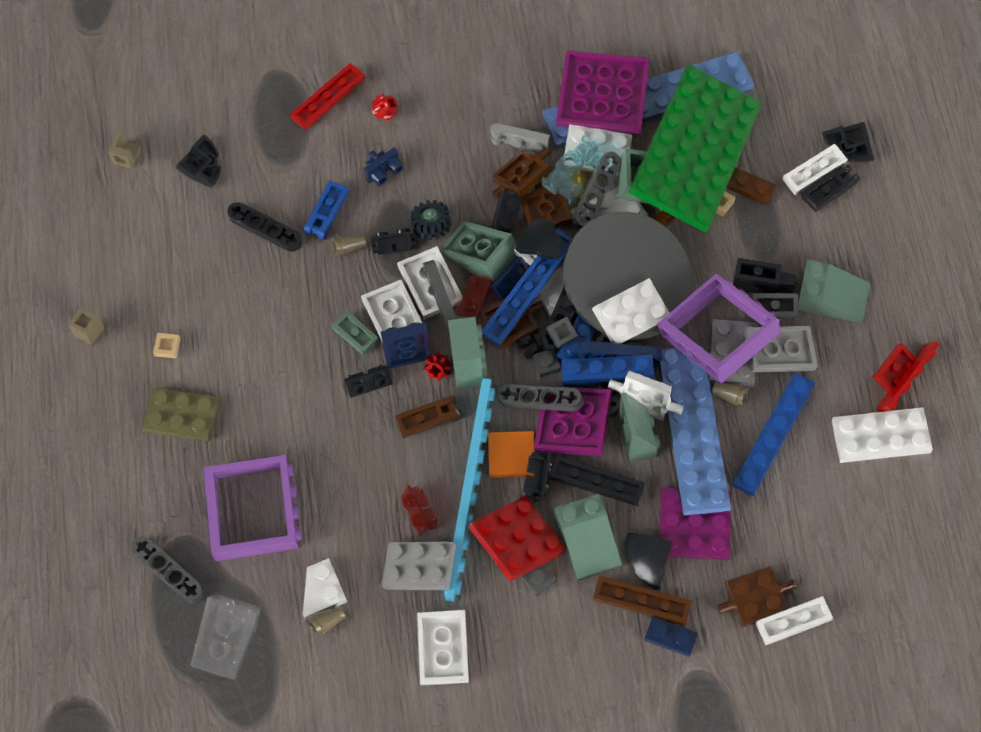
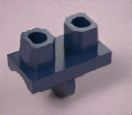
(380, 164)

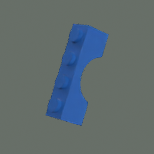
(590, 371)

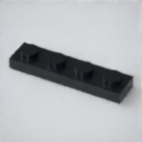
(597, 480)

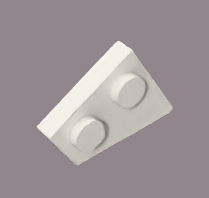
(321, 589)

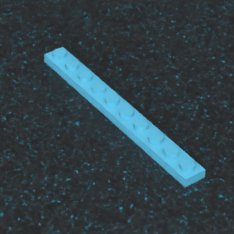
(472, 478)

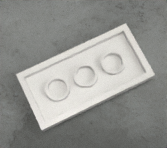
(881, 435)

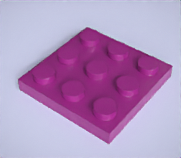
(578, 430)
(694, 535)

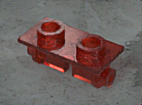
(474, 296)
(413, 500)

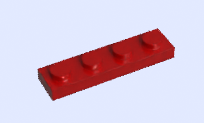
(327, 96)

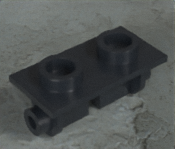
(385, 241)
(363, 383)
(536, 486)

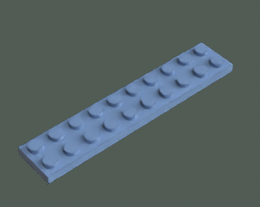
(660, 89)

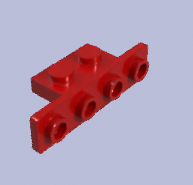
(899, 371)

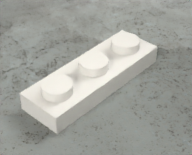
(815, 169)
(794, 620)

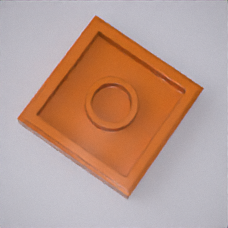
(510, 453)

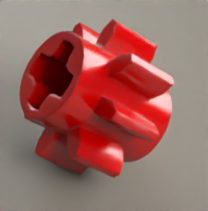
(384, 107)
(438, 366)

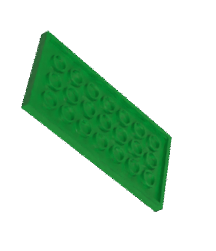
(695, 148)

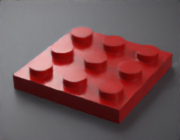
(517, 538)

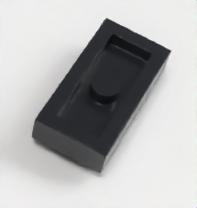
(506, 212)

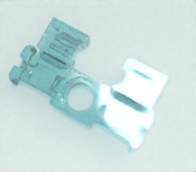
(561, 177)

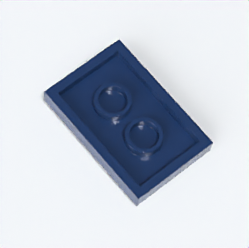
(405, 344)

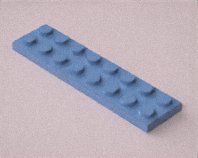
(694, 436)

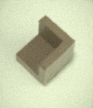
(123, 152)
(86, 325)

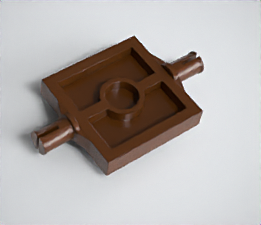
(522, 173)
(546, 205)
(524, 326)
(756, 596)

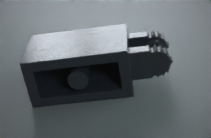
(762, 277)

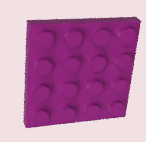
(603, 91)

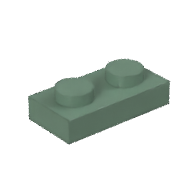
(355, 333)

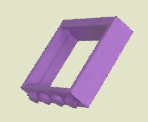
(683, 313)
(257, 547)

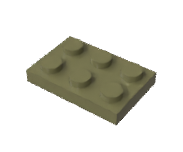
(180, 414)

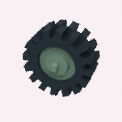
(430, 219)

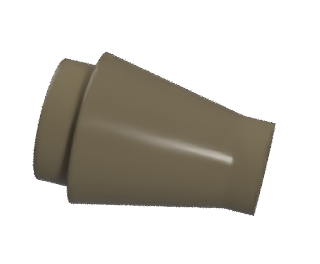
(347, 243)
(732, 393)
(325, 620)

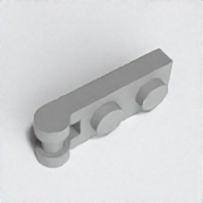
(519, 137)

